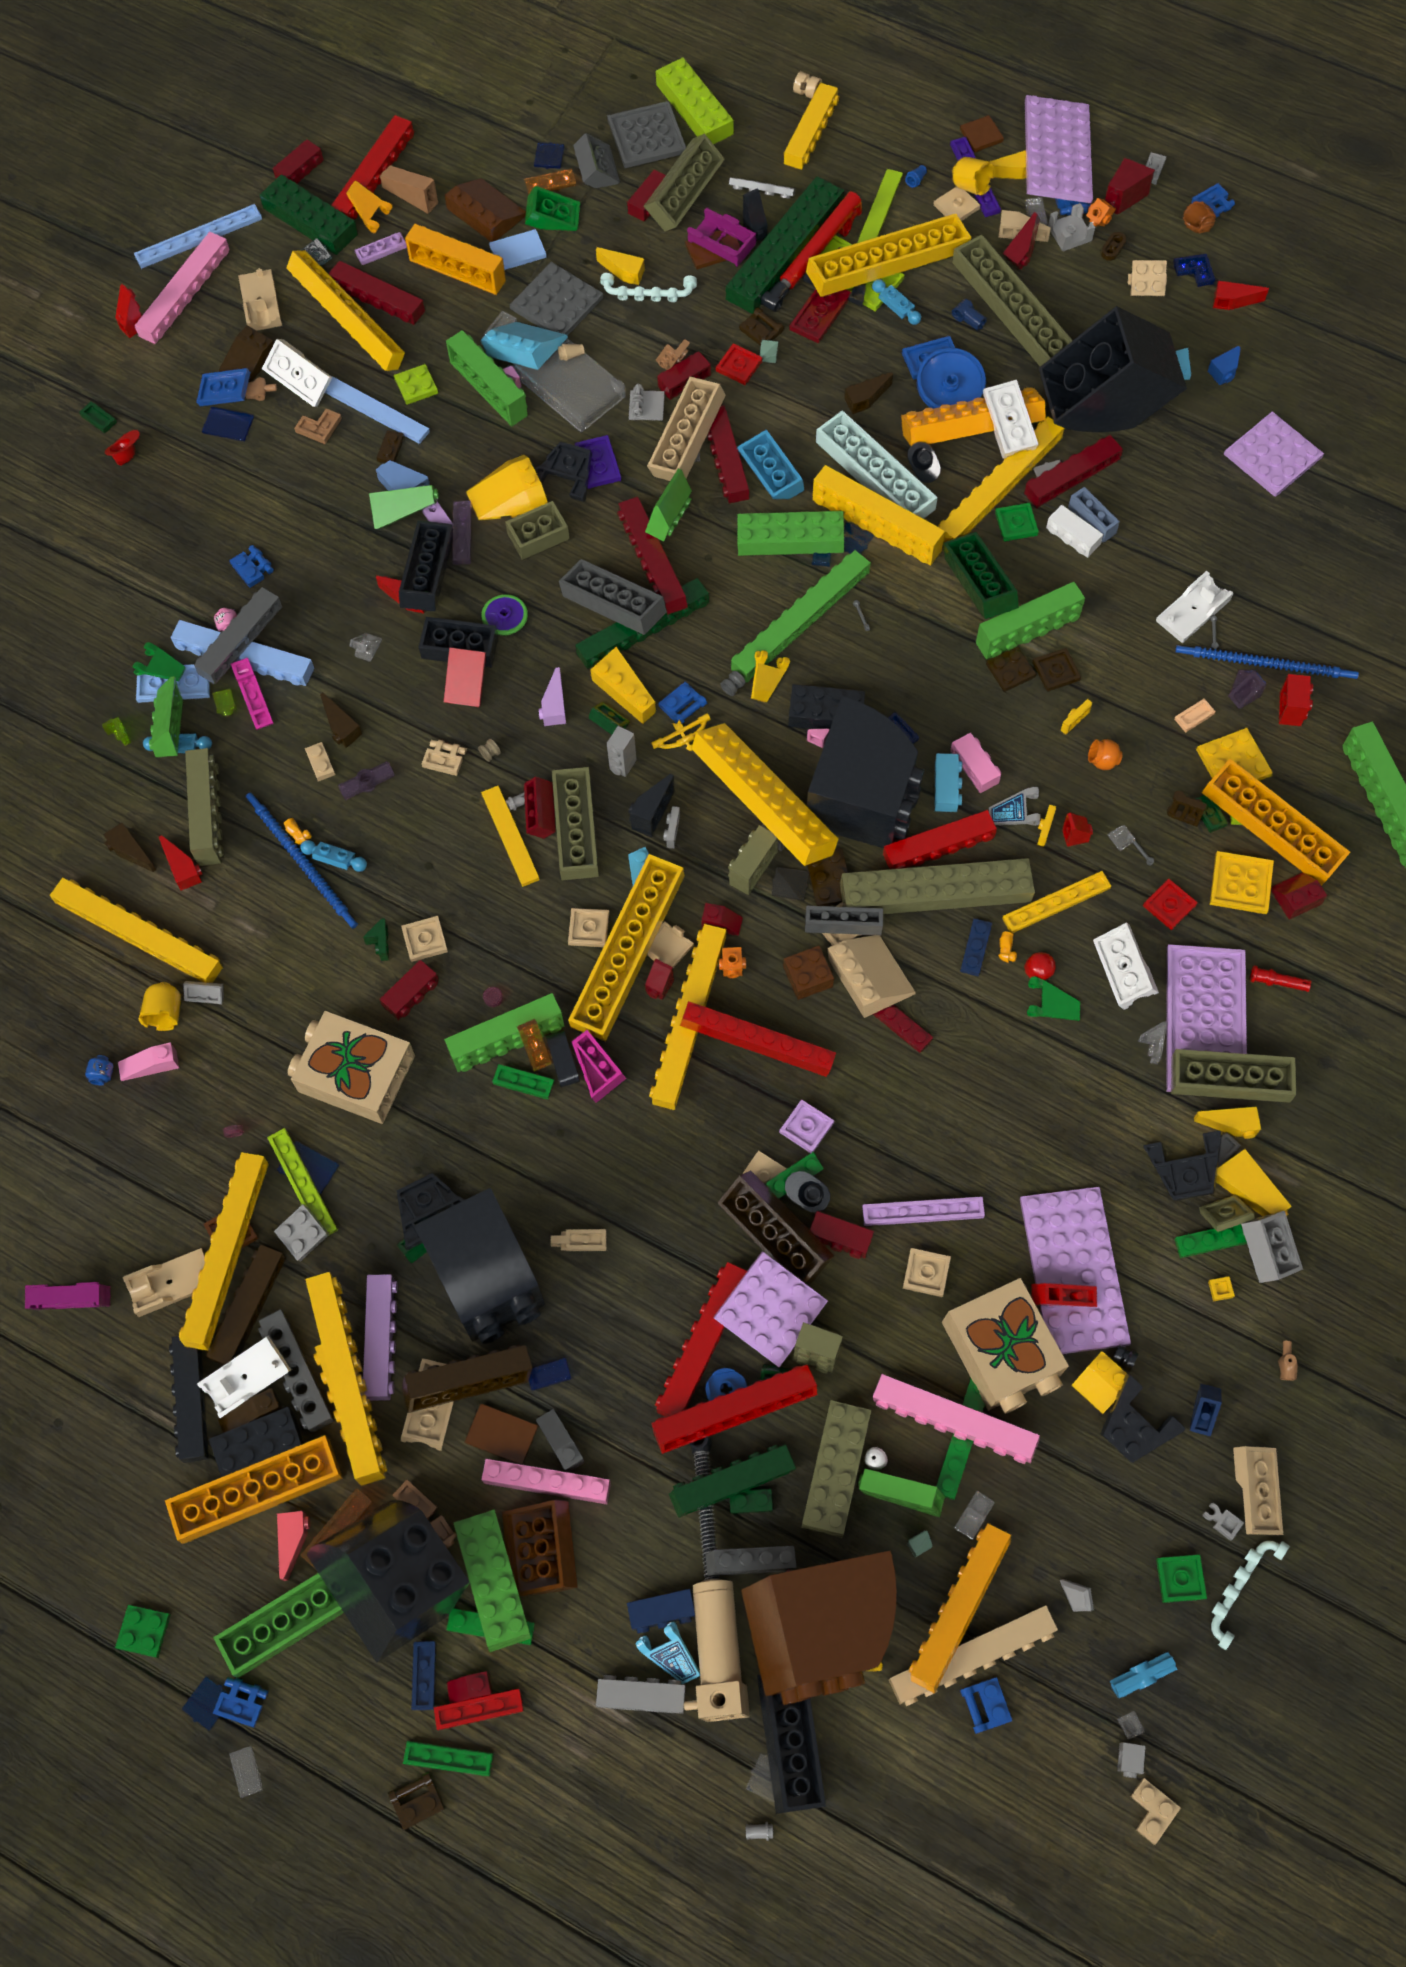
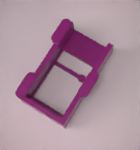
(729, 226)
(63, 1297)

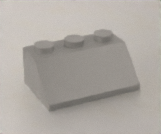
(1272, 1247)

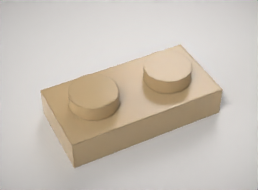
(320, 761)

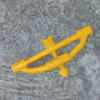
(680, 730)

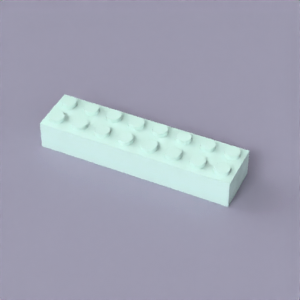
(874, 465)

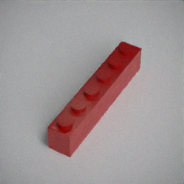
(940, 841)

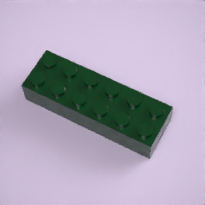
(308, 214)
(981, 575)

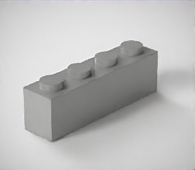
(640, 1695)

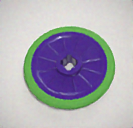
(515, 612)

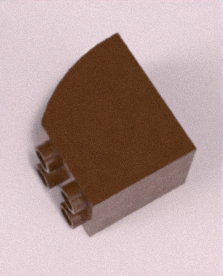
(822, 1625)

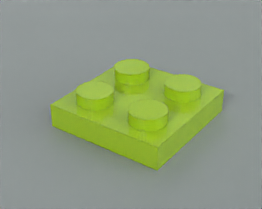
(415, 384)

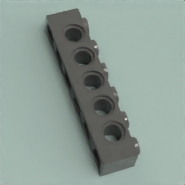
(321, 1415)

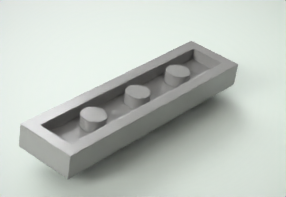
(769, 189)

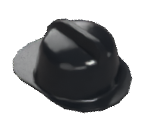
(924, 462)
(807, 1191)

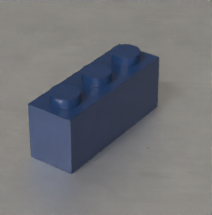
(661, 1611)

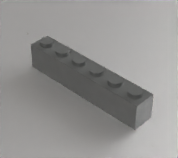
(238, 635)

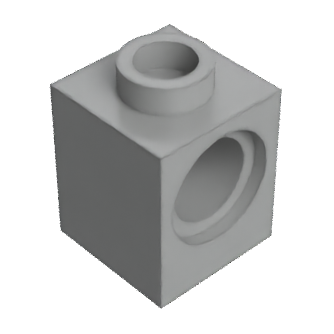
(1131, 1759)

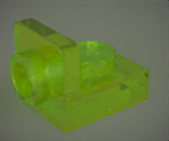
(116, 726)

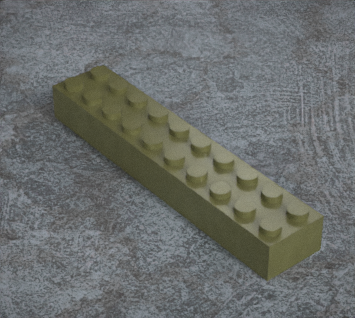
(1010, 299)
(939, 886)

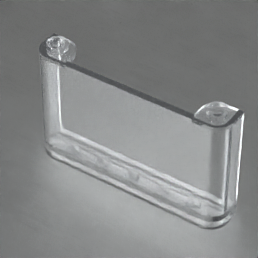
(574, 388)

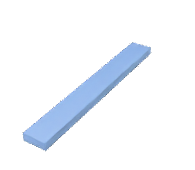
(194, 237)
(377, 410)

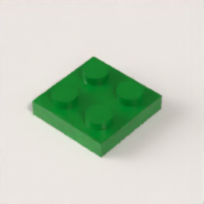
(1016, 522)
(1181, 1578)
(142, 1631)

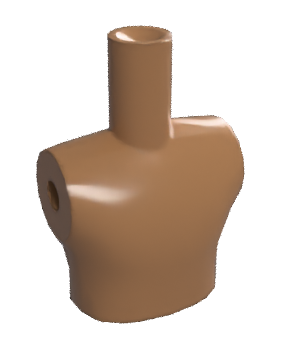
(258, 389)
(1288, 1363)

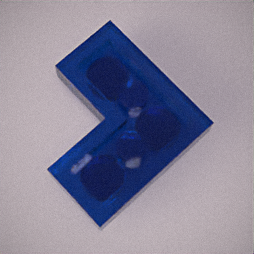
(1197, 265)

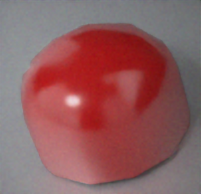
(1040, 965)

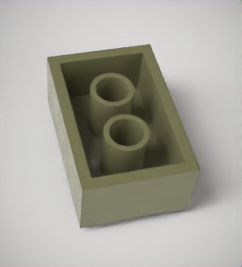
(537, 530)
(753, 859)
(817, 1348)

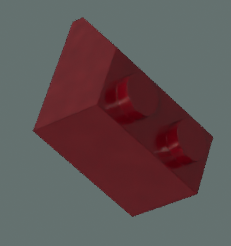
(1298, 894)

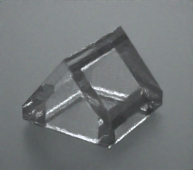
(1131, 1725)

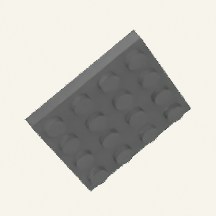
(646, 134)
(556, 300)

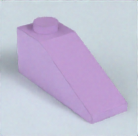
(552, 702)

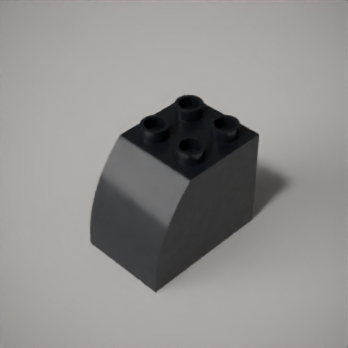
(1112, 375)
(865, 777)
(481, 1266)
(390, 1575)

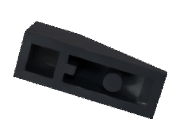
(754, 215)

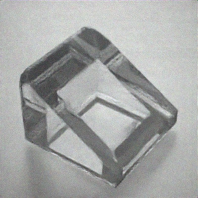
(1121, 837)

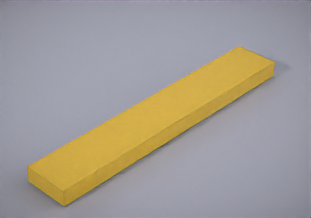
(510, 836)
(1056, 902)

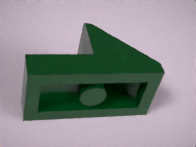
(379, 936)

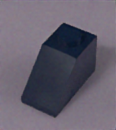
(1206, 1409)

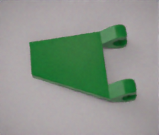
(161, 664)
(1054, 1002)

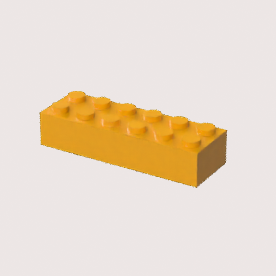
(455, 259)

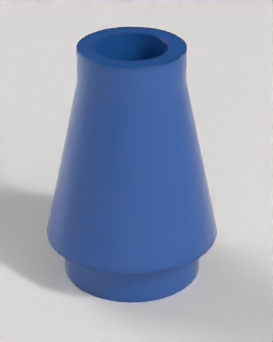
(915, 176)

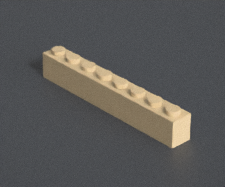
(983, 1652)

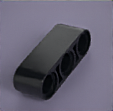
(562, 1059)

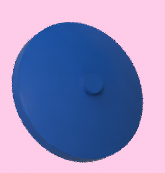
(950, 377)

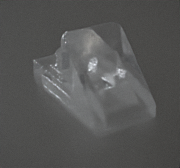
(365, 645)
(1155, 1038)
(974, 1515)

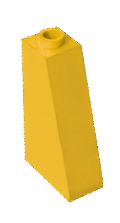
(1248, 1181)

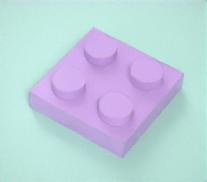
(806, 1126)

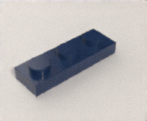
(976, 947)
(423, 1676)

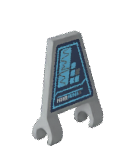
(1014, 810)

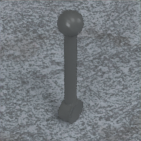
(856, 603)
(1214, 645)
(1150, 860)

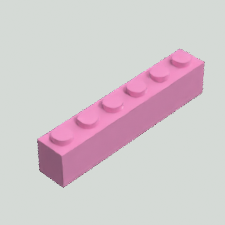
(546, 1481)

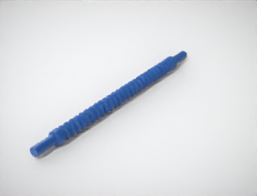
(1335, 672)
(288, 844)

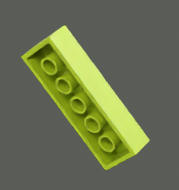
(694, 101)

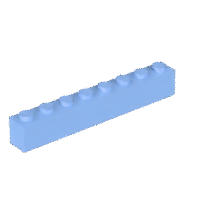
(261, 657)

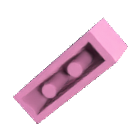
(976, 762)

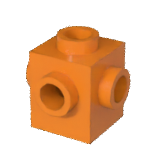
(1100, 212)
(732, 962)

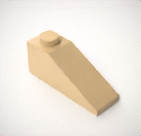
(1013, 222)

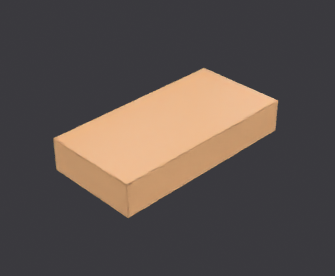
(1194, 715)

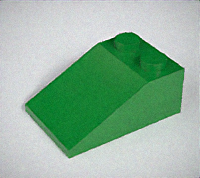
(551, 211)

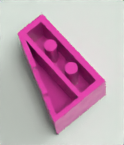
(597, 1067)

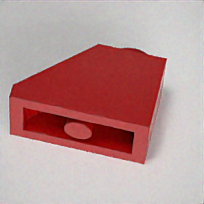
(1076, 829)

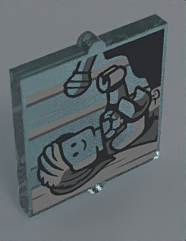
(318, 252)

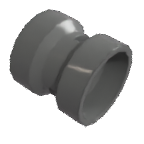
(733, 683)

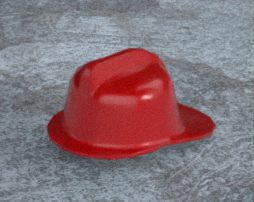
(123, 448)

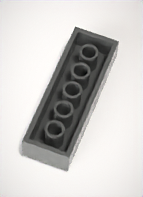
(612, 596)

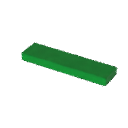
(448, 1758)

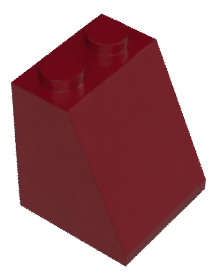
(1129, 185)

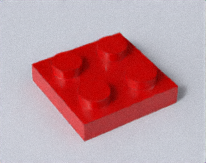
(739, 364)
(1170, 904)

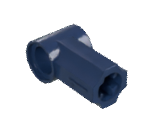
(965, 312)

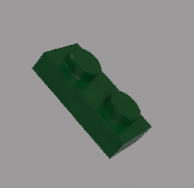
(1212, 815)
(751, 1502)

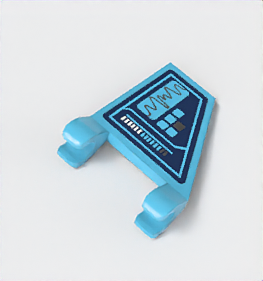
(672, 1655)

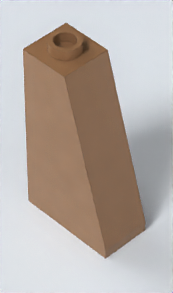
(410, 187)

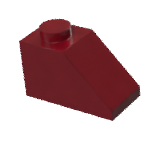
(722, 917)
(659, 980)
(469, 1687)

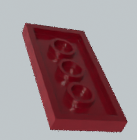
(819, 314)

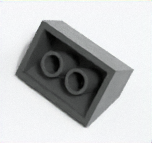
(595, 162)

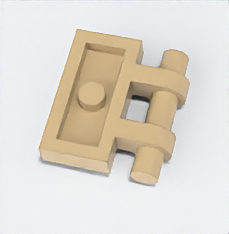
(443, 761)

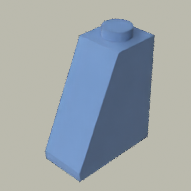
(397, 477)

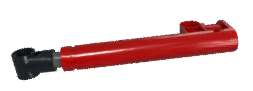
(838, 222)

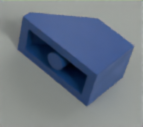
(1225, 366)

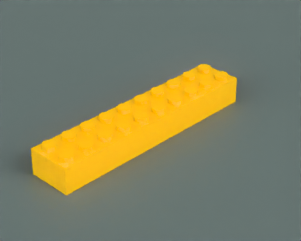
(886, 255)
(765, 794)
(626, 947)
(345, 1379)

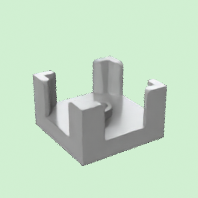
(1071, 230)

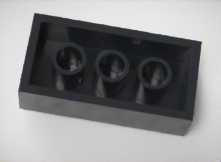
(442, 634)
(816, 706)
(256, 1441)

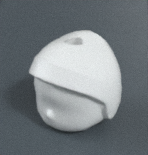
(880, 1461)

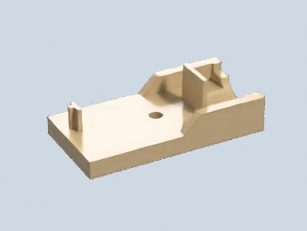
(260, 300)
(150, 1287)
(430, 1423)
(1255, 1472)

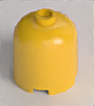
(973, 175)
(160, 1007)

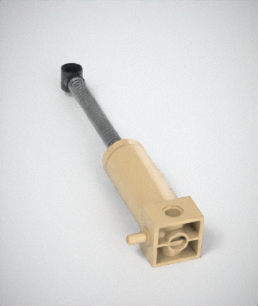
(715, 1628)

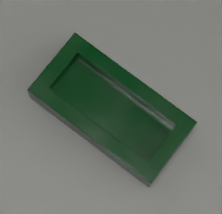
(98, 417)

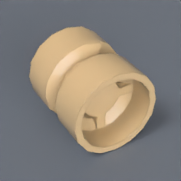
(805, 84)

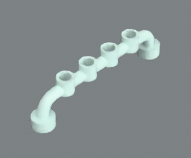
(656, 293)
(1233, 1591)

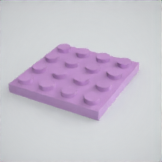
(1273, 454)
(770, 1308)

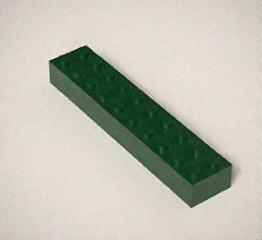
(783, 244)

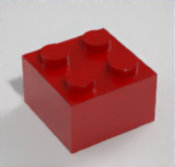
(1295, 700)

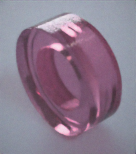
(492, 997)
(233, 1131)

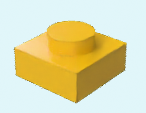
(1221, 1289)

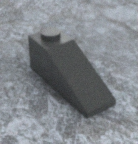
(560, 1441)

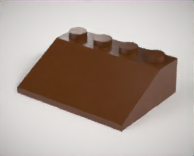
(484, 208)
(540, 1548)

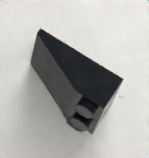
(651, 806)

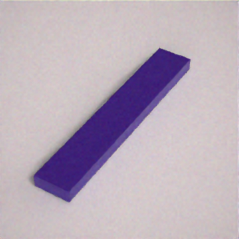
(988, 201)

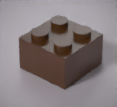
(808, 972)

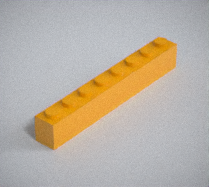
(960, 1608)

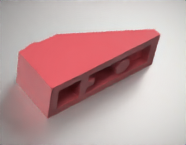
(291, 1537)

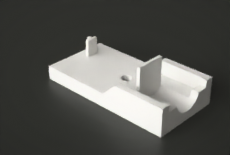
(283, 366)
(1015, 434)
(1203, 594)
(1135, 979)
(262, 1366)

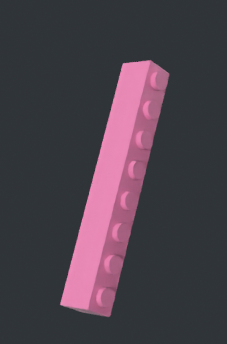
(182, 288)
(956, 1418)

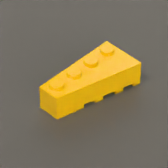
(623, 685)

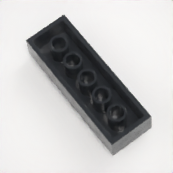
(426, 566)
(792, 1753)

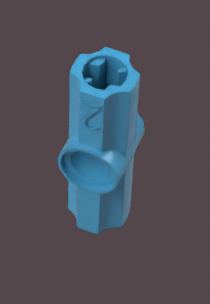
(1143, 1675)

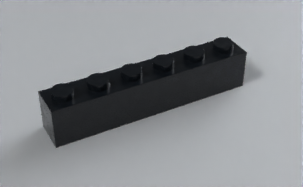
(190, 1402)

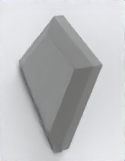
(1078, 1596)

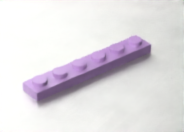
(923, 1211)

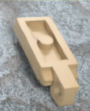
(581, 1240)

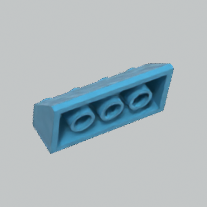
(771, 466)

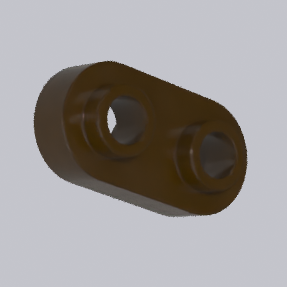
(1113, 246)

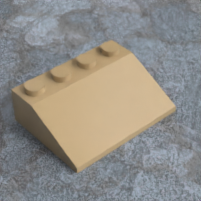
(869, 973)

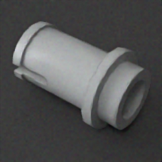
(514, 802)
(759, 1831)

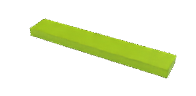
(881, 205)
(300, 1178)

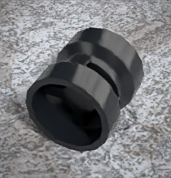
(1124, 1357)

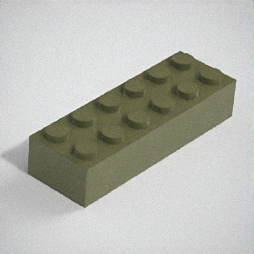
(684, 182)
(203, 807)
(575, 823)
(1233, 1075)
(836, 1469)

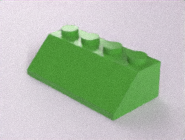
(670, 507)
(166, 720)

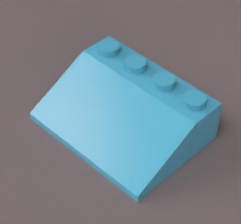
(522, 344)

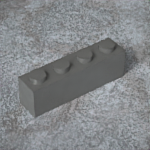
(843, 920)
(750, 1560)

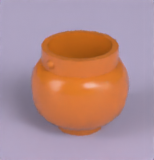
(1105, 754)

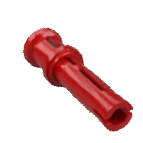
(1271, 977)

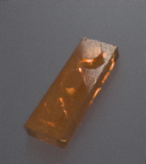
(552, 181)
(534, 1045)

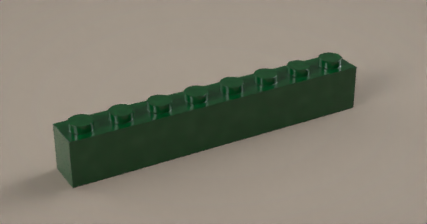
(617, 635)

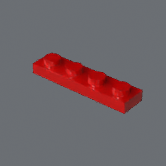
(478, 1709)

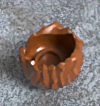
(1199, 217)

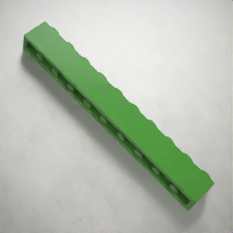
(802, 613)

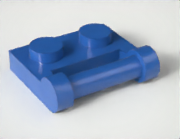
(679, 699)
(993, 1704)

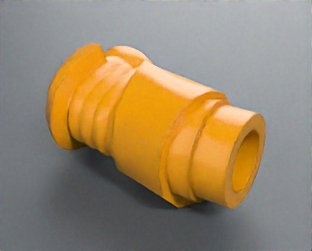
(294, 830)
(1006, 947)

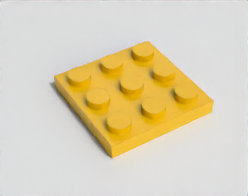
(1238, 747)
(1241, 882)

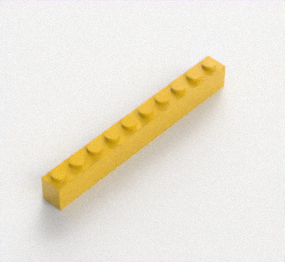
(345, 310)
(1000, 482)
(136, 931)
(682, 1040)
(223, 1252)

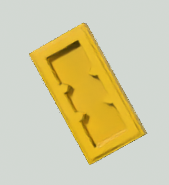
(1076, 716)
(1045, 825)

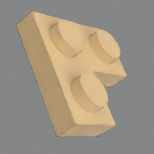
(1160, 1810)

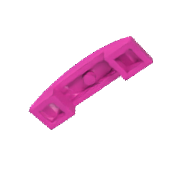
(252, 693)

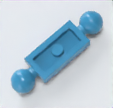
(896, 301)
(186, 742)
(333, 855)

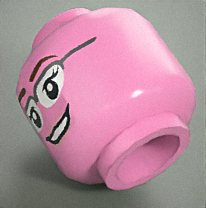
(223, 618)

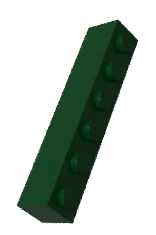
(732, 1480)

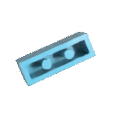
(947, 782)

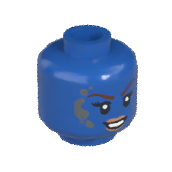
(99, 1070)

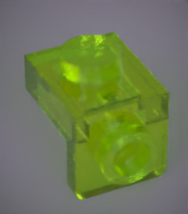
(224, 702)

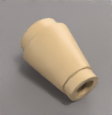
(570, 351)

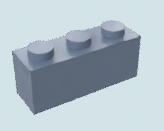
(1094, 513)

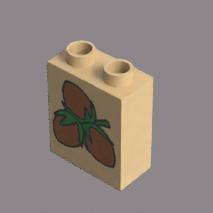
(351, 1066)
(1006, 1346)

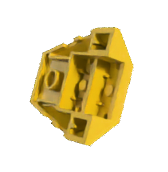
(508, 491)

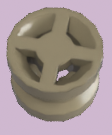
(489, 750)

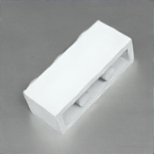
(1074, 531)

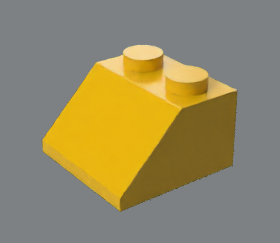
(1100, 1382)

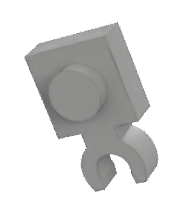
(1225, 1523)

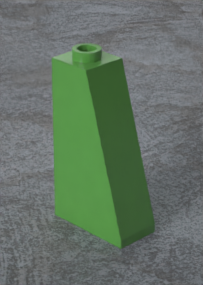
(398, 504)
(902, 1492)

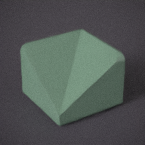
(769, 351)
(919, 1543)

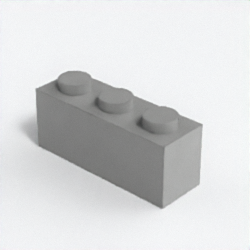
(621, 751)

